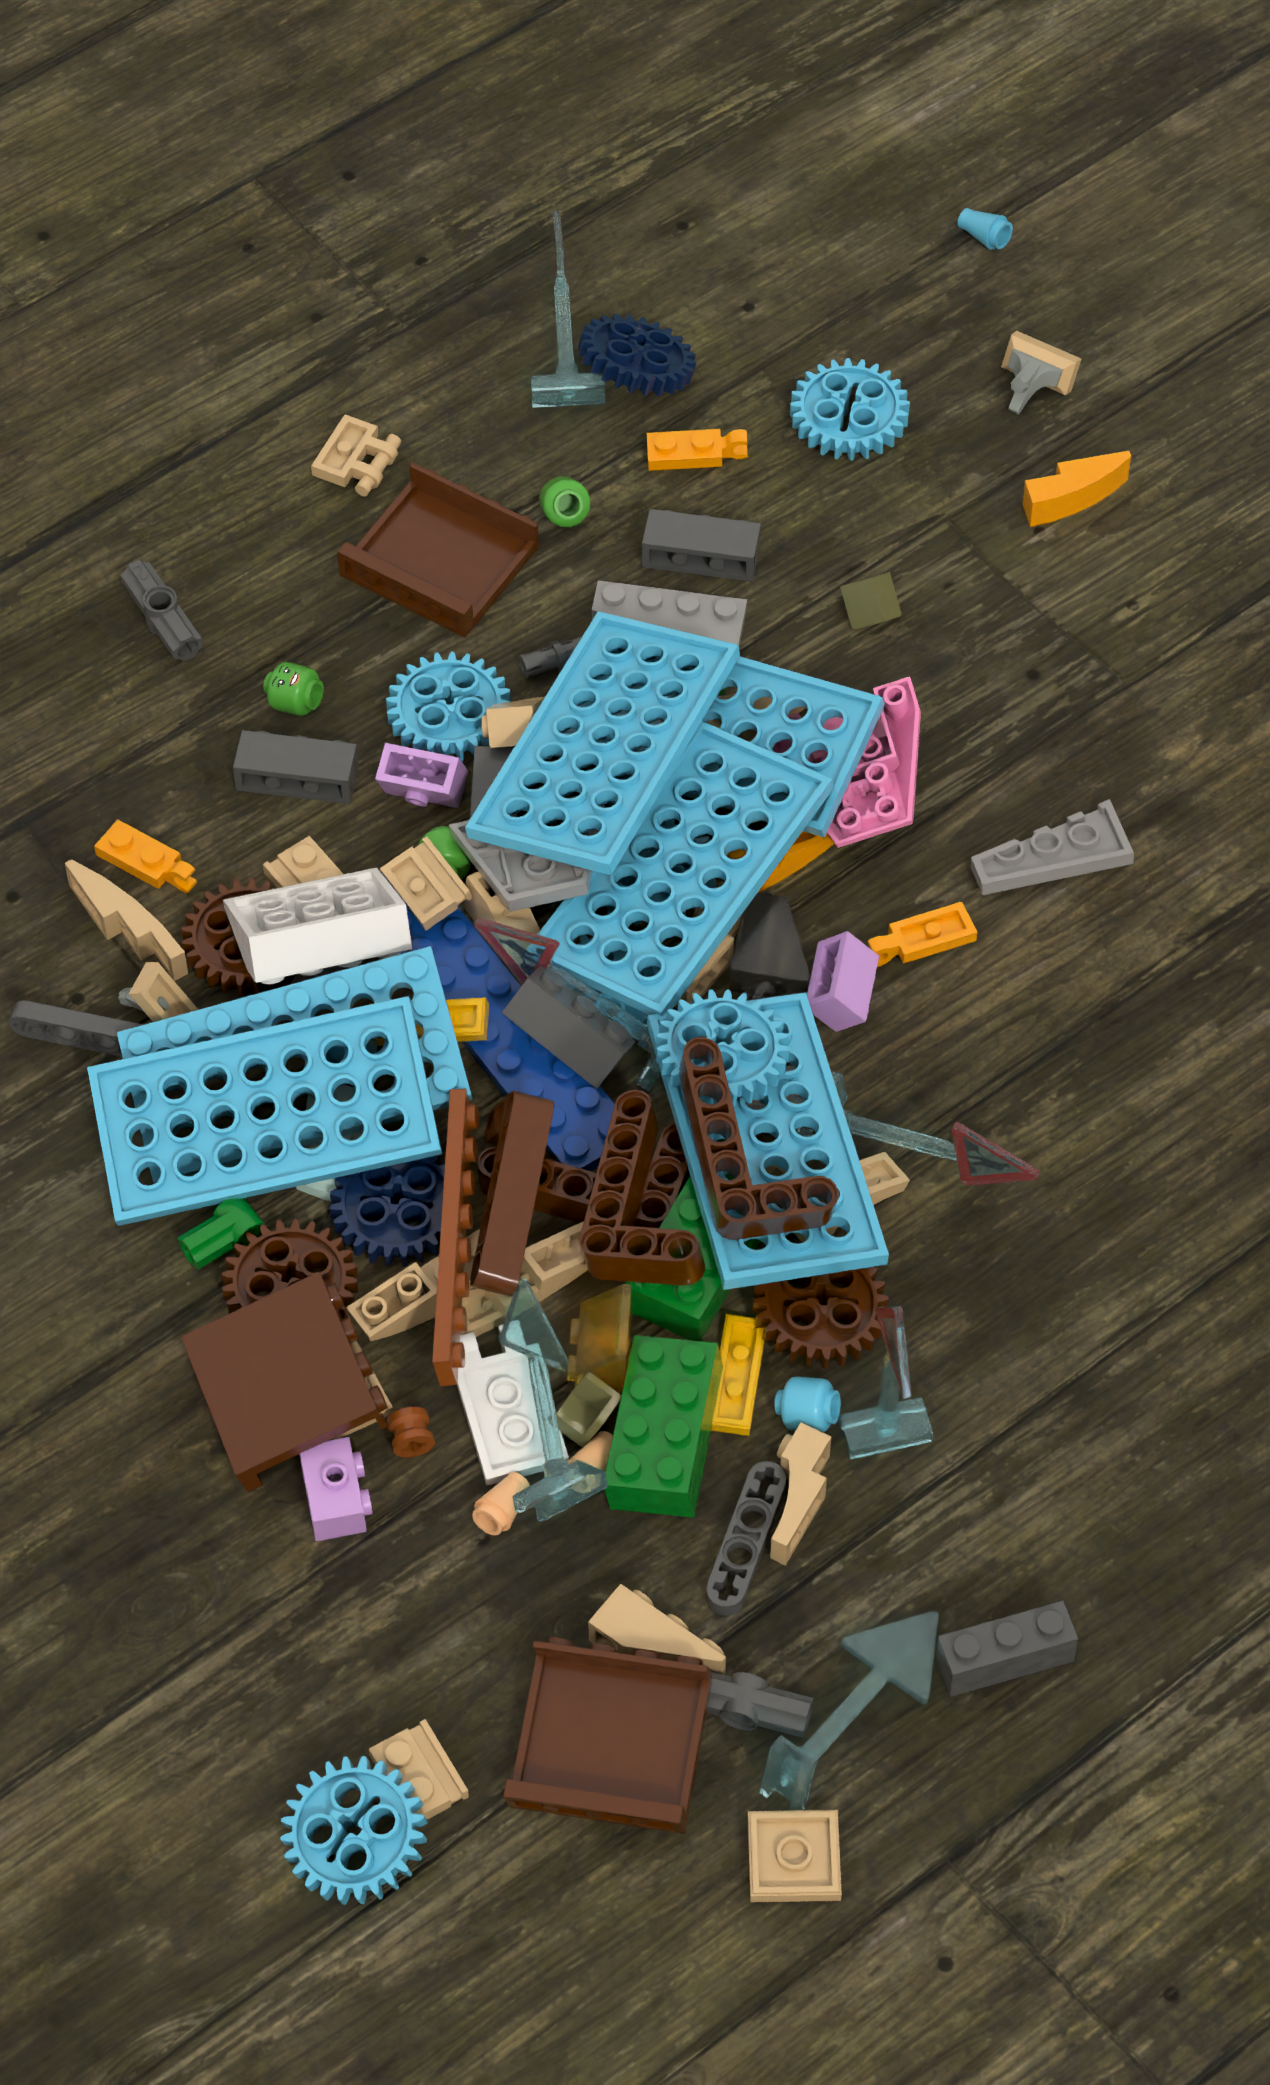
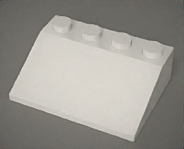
(319, 925)

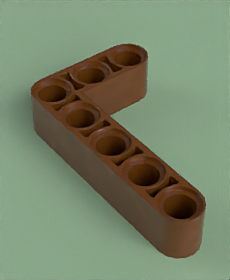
(521, 1133)
(730, 1157)
(562, 1179)
(608, 1236)

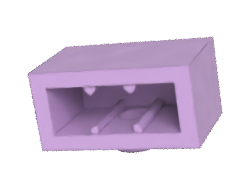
(421, 776)
(842, 981)
(333, 1489)

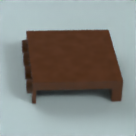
(441, 551)
(283, 1376)
(611, 1735)

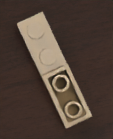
(403, 1299)

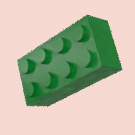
(692, 1307)
(663, 1426)

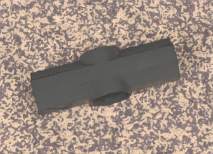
(161, 610)
(749, 1702)

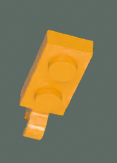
(694, 448)
(144, 857)
(925, 934)

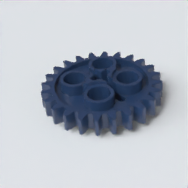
(637, 354)
(395, 1205)

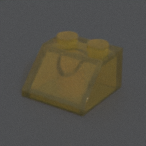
(602, 1338)

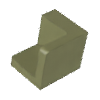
(871, 601)
(586, 1409)

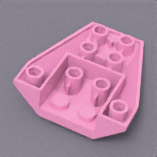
(885, 778)

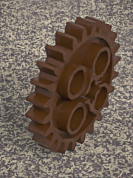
(212, 949)
(302, 1253)
(823, 1336)

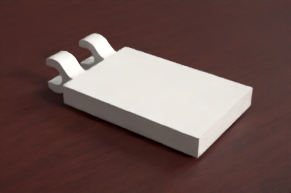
(501, 1412)

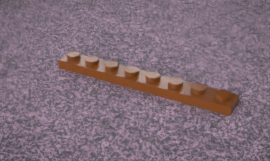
(454, 1246)

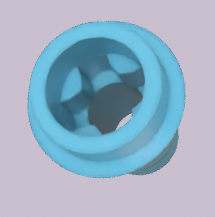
(987, 228)

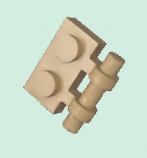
(345, 451)

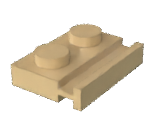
(300, 864)
(426, 883)
(425, 1765)

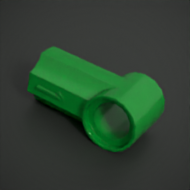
(221, 1232)

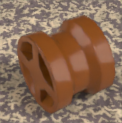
(410, 1432)

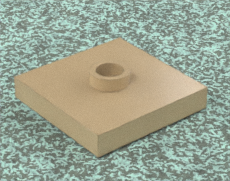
(794, 1856)

